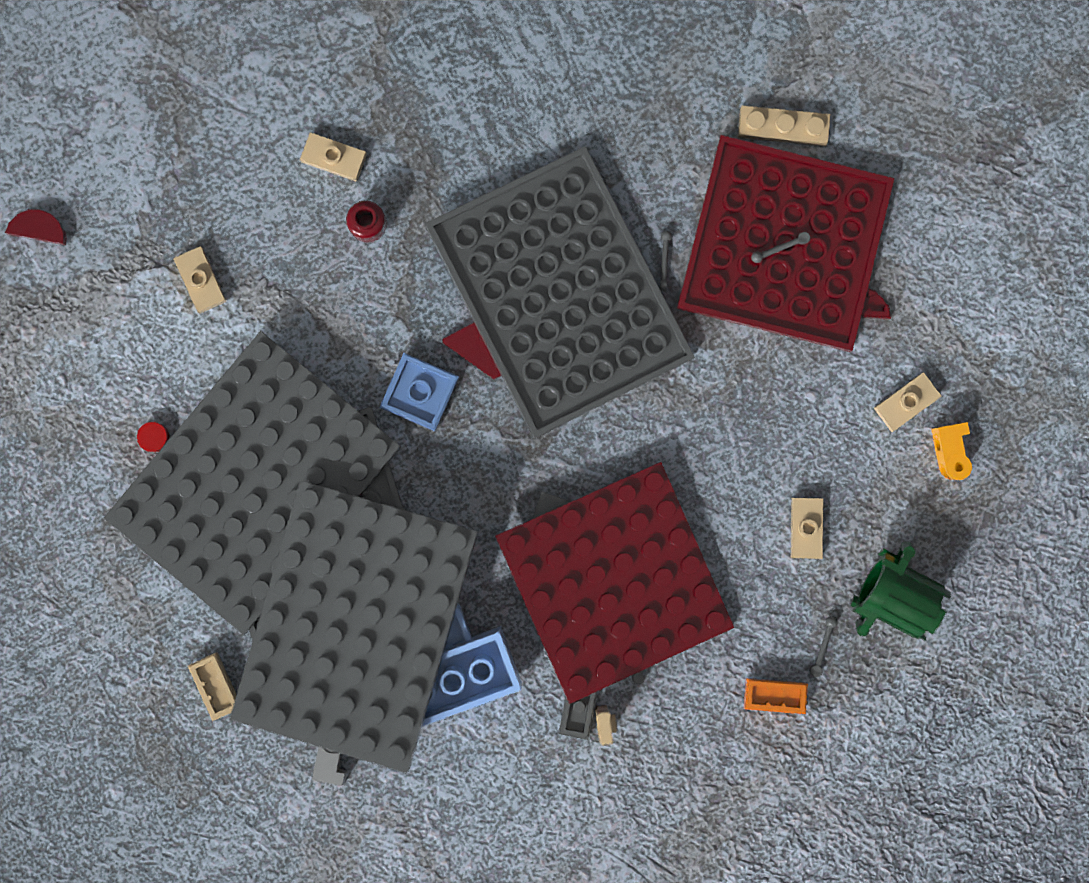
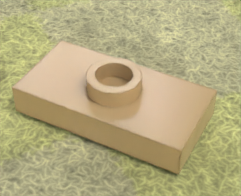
(333, 156)
(200, 280)
(907, 402)
(807, 528)
(213, 685)
(605, 724)

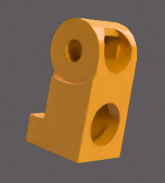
(951, 451)

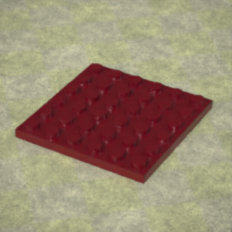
(766, 199)
(614, 582)

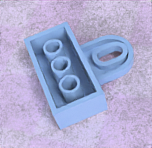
(471, 671)

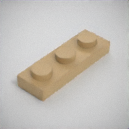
(784, 125)

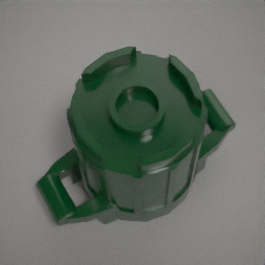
(899, 596)

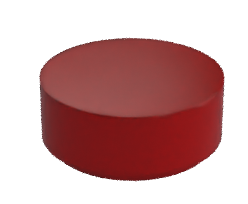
(152, 436)

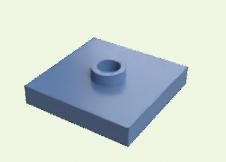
(419, 392)

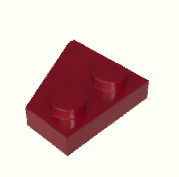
(472, 348)

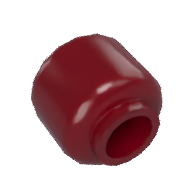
(366, 221)

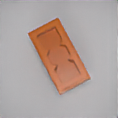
(775, 696)

